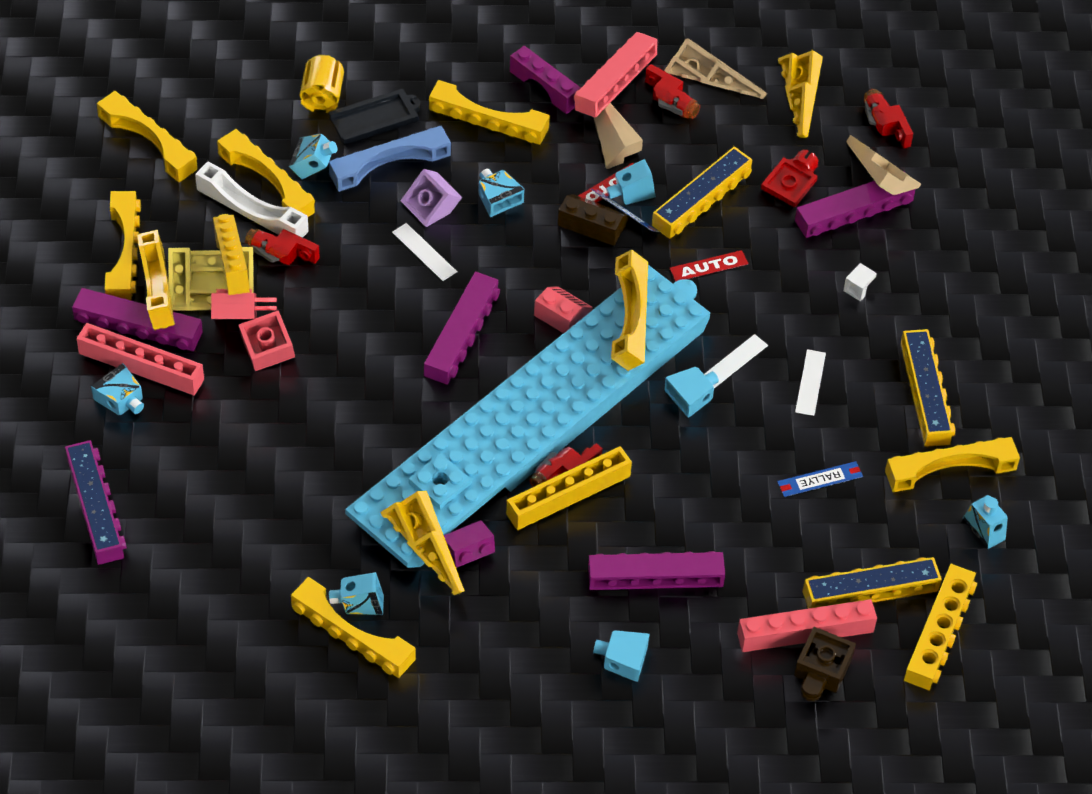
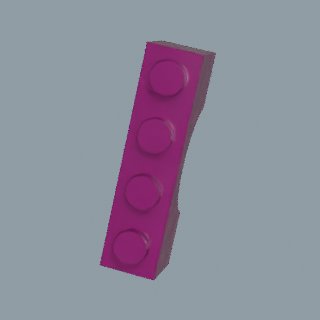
(561, 89)

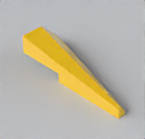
(801, 85)
(420, 527)

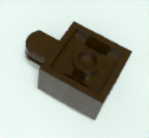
(823, 663)

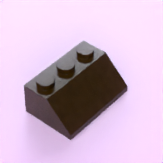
(592, 219)

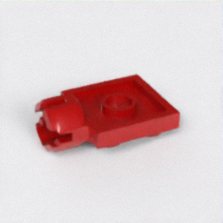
(792, 178)

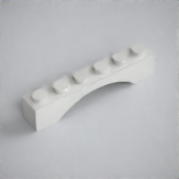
(221, 187)

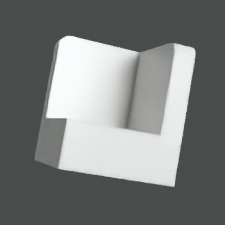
(858, 280)

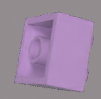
(430, 197)

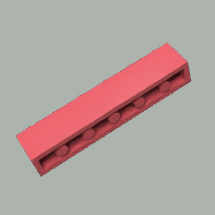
(615, 74)
(140, 358)
(796, 626)

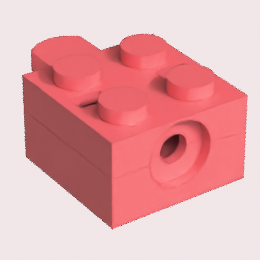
(238, 305)

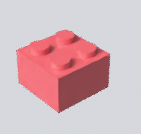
(266, 340)

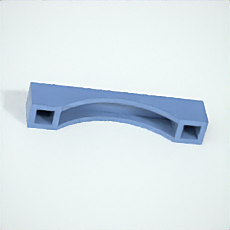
(425, 145)

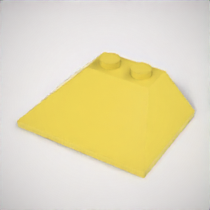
(197, 275)

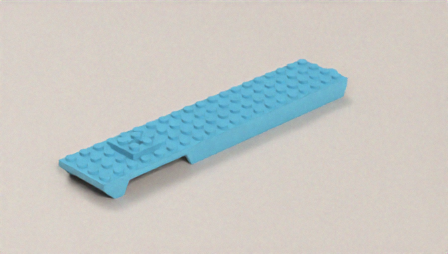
(532, 413)

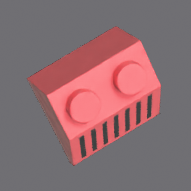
(560, 308)

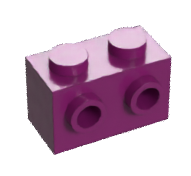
(470, 543)

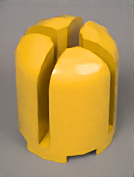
(321, 83)

